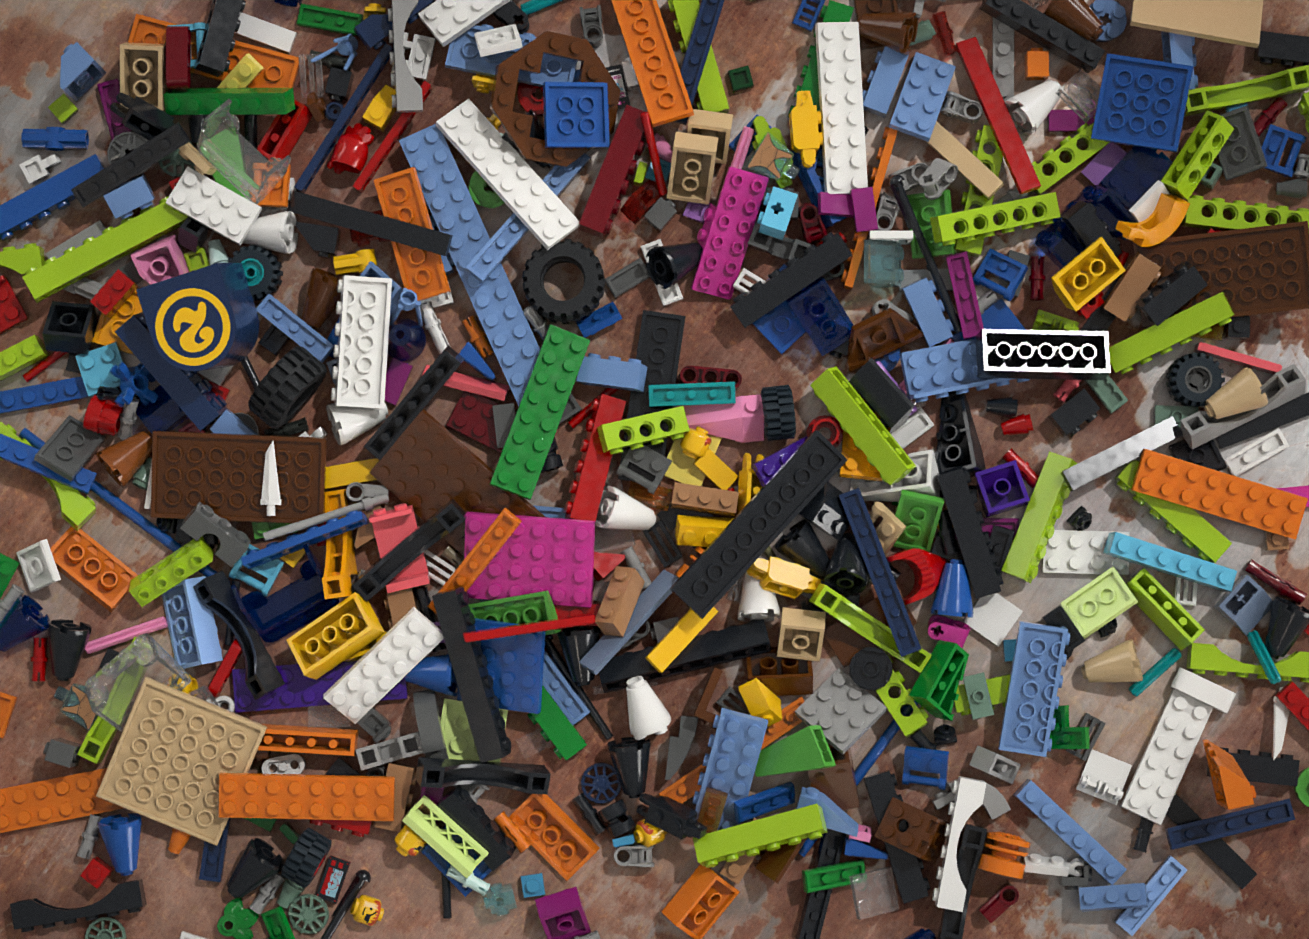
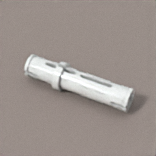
(434, 327)

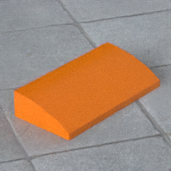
(92, 568)
(554, 834)

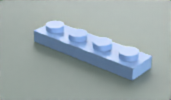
(1156, 888)

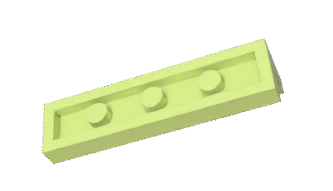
(441, 839)

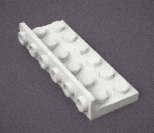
(361, 341)

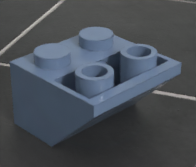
(1244, 604)

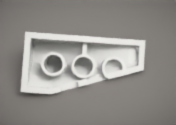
(921, 480)

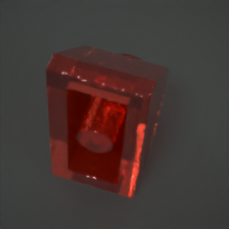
(641, 201)

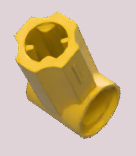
(354, 262)

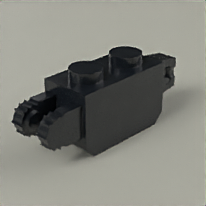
(141, 116)
(671, 816)

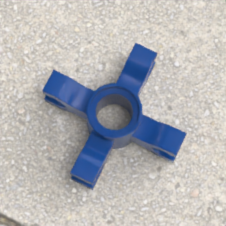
(133, 384)

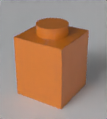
(1036, 64)

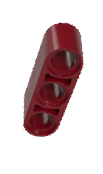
(178, 57)
(700, 373)

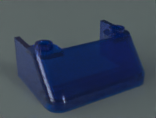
(290, 606)

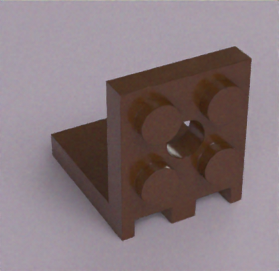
(705, 698)
(921, 838)

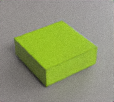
(63, 108)
(640, 174)
(196, 260)

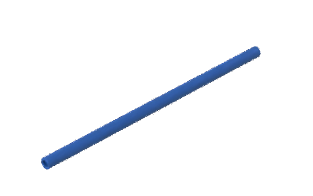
(123, 508)
(868, 761)

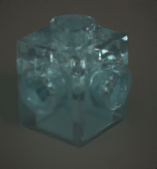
(500, 891)

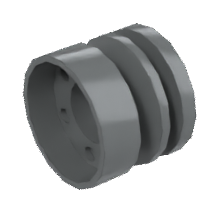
(122, 142)

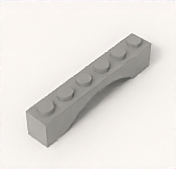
(408, 92)
(1279, 390)

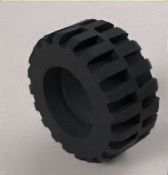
(569, 309)
(287, 387)

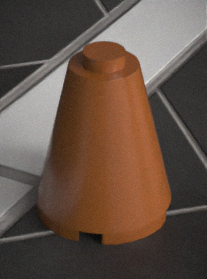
(126, 457)

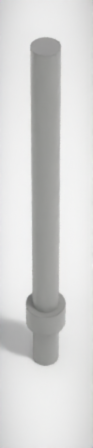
(365, 504)

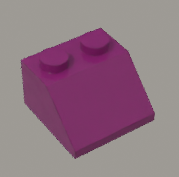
(563, 914)

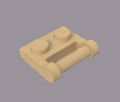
(889, 528)

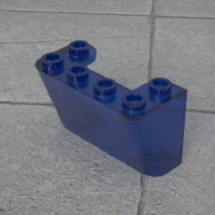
(1059, 241)

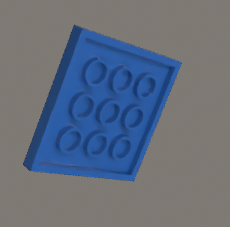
(1142, 102)
(515, 667)

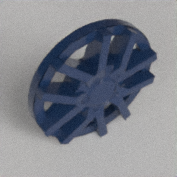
(600, 783)

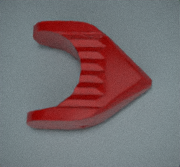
(926, 569)

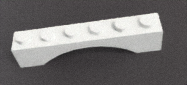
(968, 798)

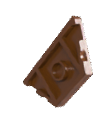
(879, 337)

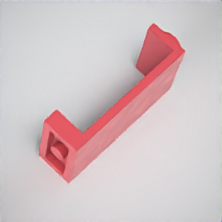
(389, 530)

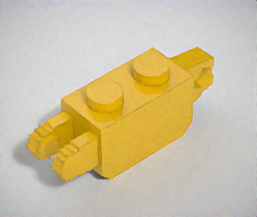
(804, 128)
(748, 482)
(783, 577)

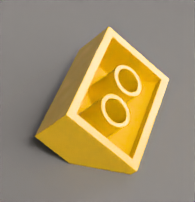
(1087, 275)

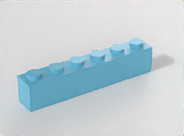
(1170, 562)

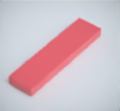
(1237, 358)
(476, 385)

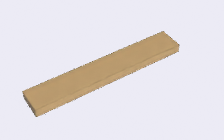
(967, 163)

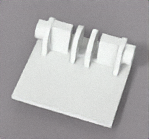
(1104, 777)

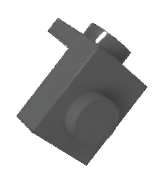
(375, 725)
(1073, 882)

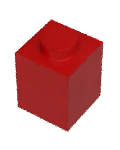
(97, 872)

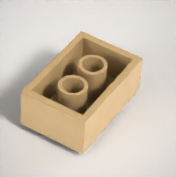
(144, 72)
(692, 168)

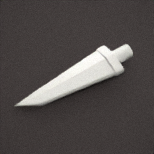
(270, 486)
(1280, 721)

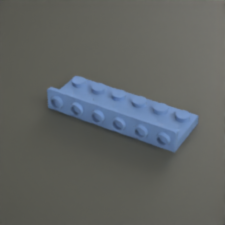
(465, 56)
(944, 370)
(1033, 689)
(731, 760)

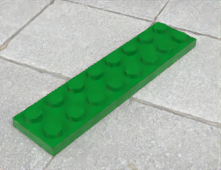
(539, 412)

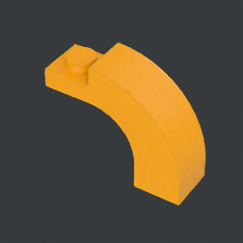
(1159, 225)

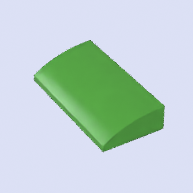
(518, 609)

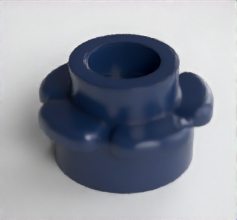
(330, 108)

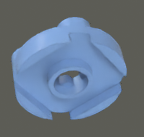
(1115, 13)

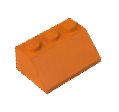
(700, 902)

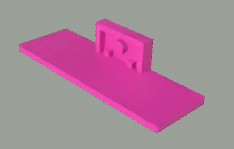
(728, 231)

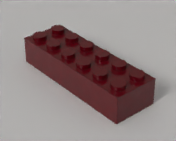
(613, 175)

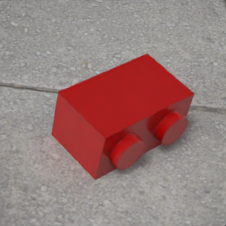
(114, 293)

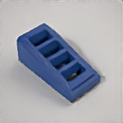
(803, 24)
(473, 358)
(860, 849)

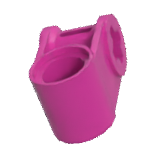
(950, 630)

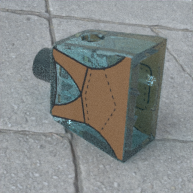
(772, 159)
(76, 705)

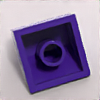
(1001, 488)

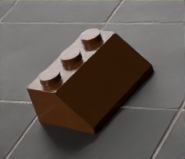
(781, 674)
(776, 862)

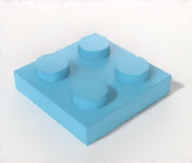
(96, 367)

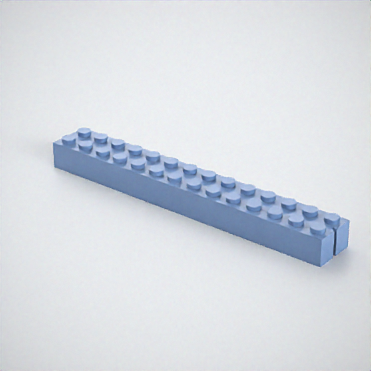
(458, 216)

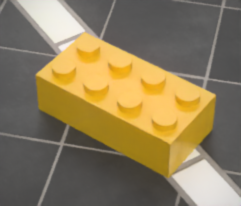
(335, 636)

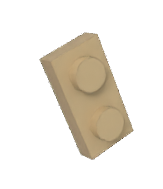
(201, 165)

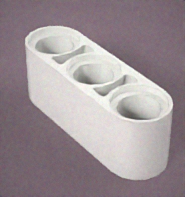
(1203, 690)

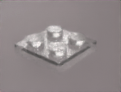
(1081, 95)
(874, 893)

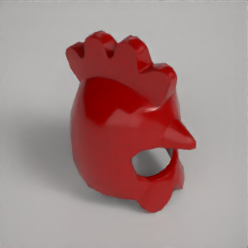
(351, 150)

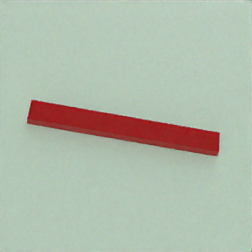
(998, 115)

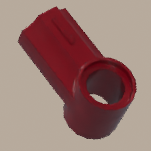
(997, 904)

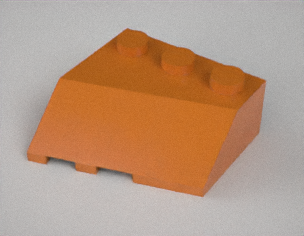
(1228, 780)

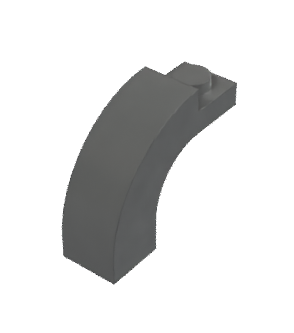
(429, 724)

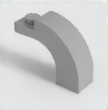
(993, 801)

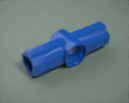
(55, 138)

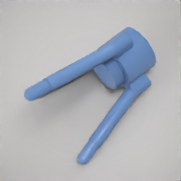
(346, 46)
(407, 302)

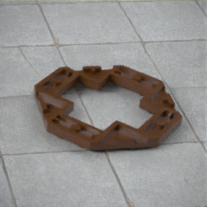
(530, 60)

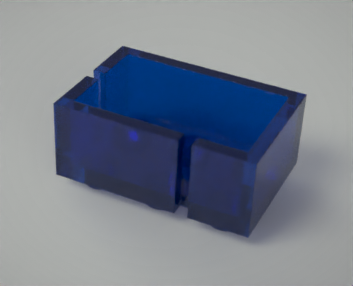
(1136, 174)

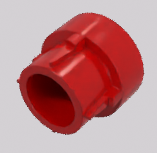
(102, 416)
(829, 423)

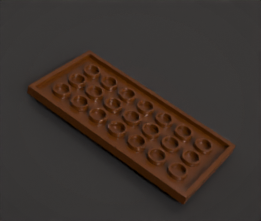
(1254, 267)
(434, 467)
(229, 474)

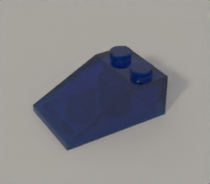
(821, 316)

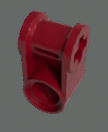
(813, 227)

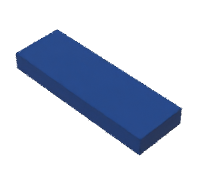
(764, 802)

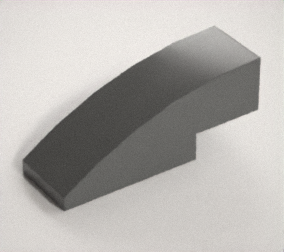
(680, 745)

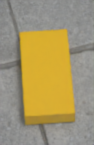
(715, 470)

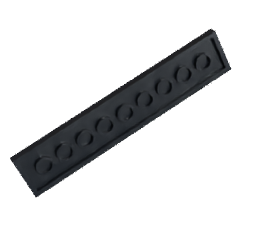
(758, 524)

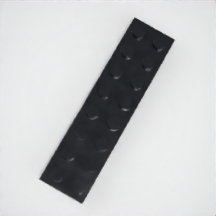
(659, 351)

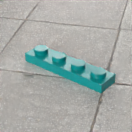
(692, 394)

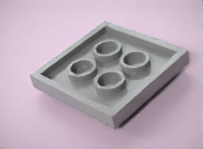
(841, 710)

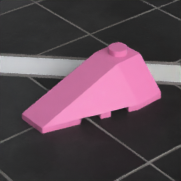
(160, 260)
(733, 421)

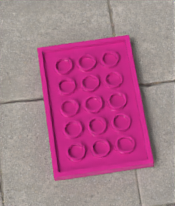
(536, 558)

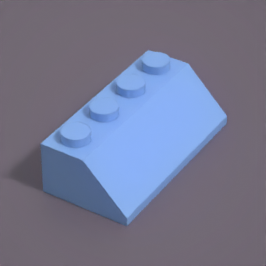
(191, 626)

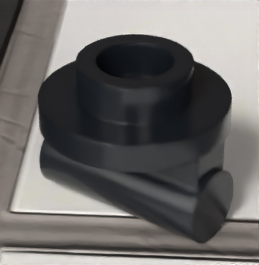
(1080, 519)
(167, 524)
(1109, 628)
(945, 735)

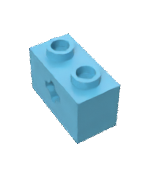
(779, 201)

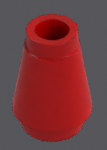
(1018, 425)

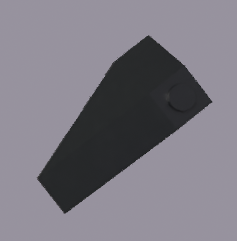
(958, 437)

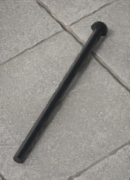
(912, 223)
(579, 690)
(347, 900)

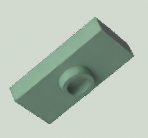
(1108, 393)
(1178, 412)
(978, 695)

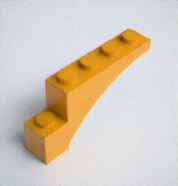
(340, 554)

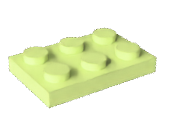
(1099, 602)

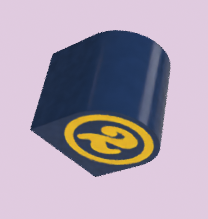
(202, 317)

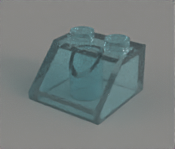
(883, 263)

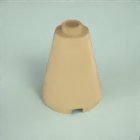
(1237, 396)
(1114, 665)

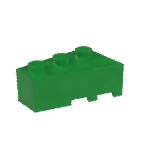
(940, 679)

